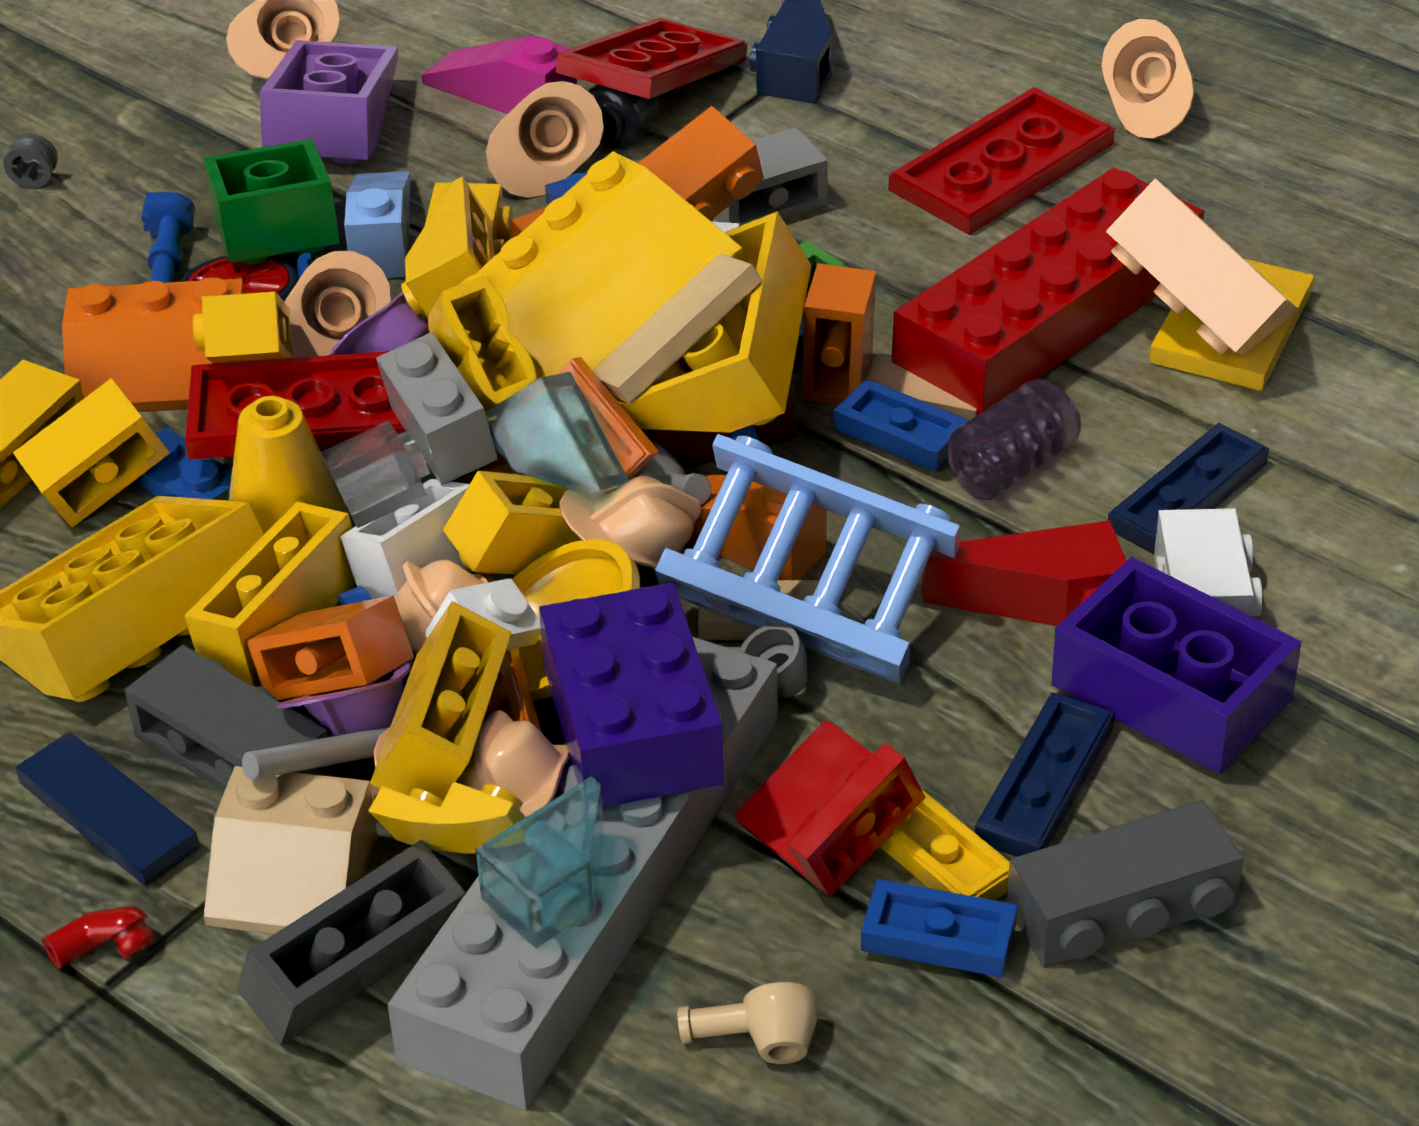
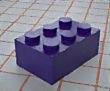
(1175, 664)
(632, 694)

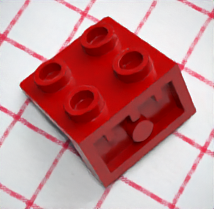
(831, 805)

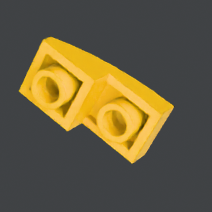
(448, 825)

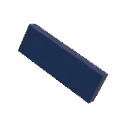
(1193, 480)
(1044, 776)
(108, 808)

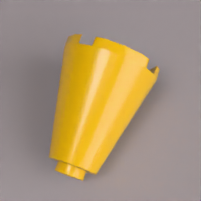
(279, 462)

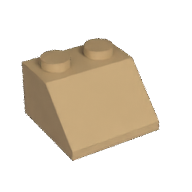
(285, 847)

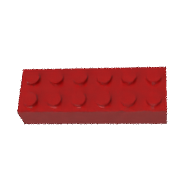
(1026, 299)

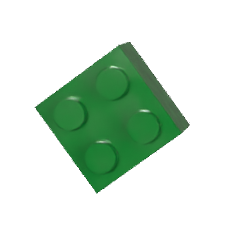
(271, 201)

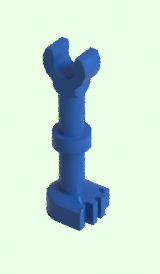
(167, 218)

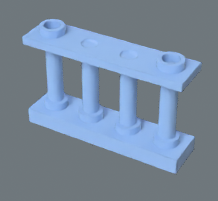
(817, 620)

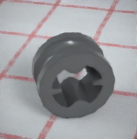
(30, 174)

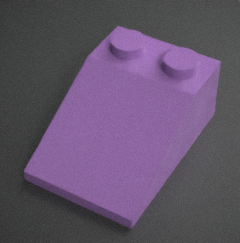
(329, 96)

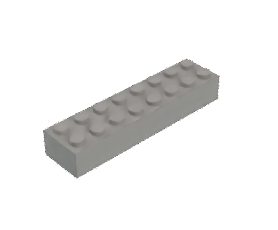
(503, 1013)

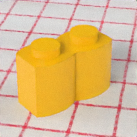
(475, 334)

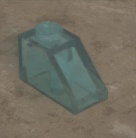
(555, 437)
(546, 866)

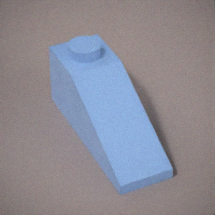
(380, 219)

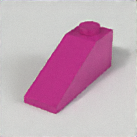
(498, 72)

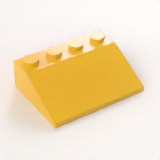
(600, 263)
(747, 360)
(120, 593)

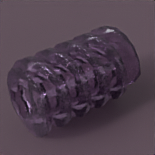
(1012, 438)

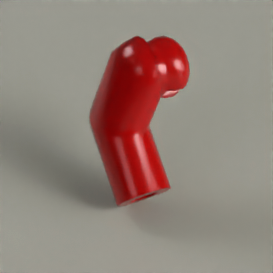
(97, 928)

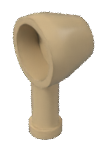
(775, 1014)

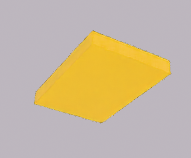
(1183, 349)

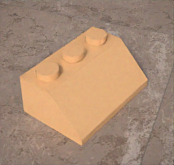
(1198, 271)

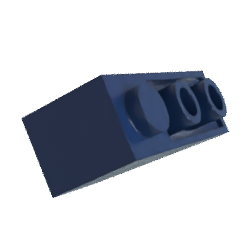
(794, 53)

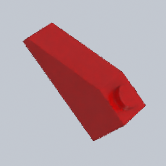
(1025, 574)

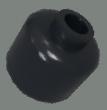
(624, 115)

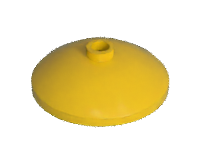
(568, 574)

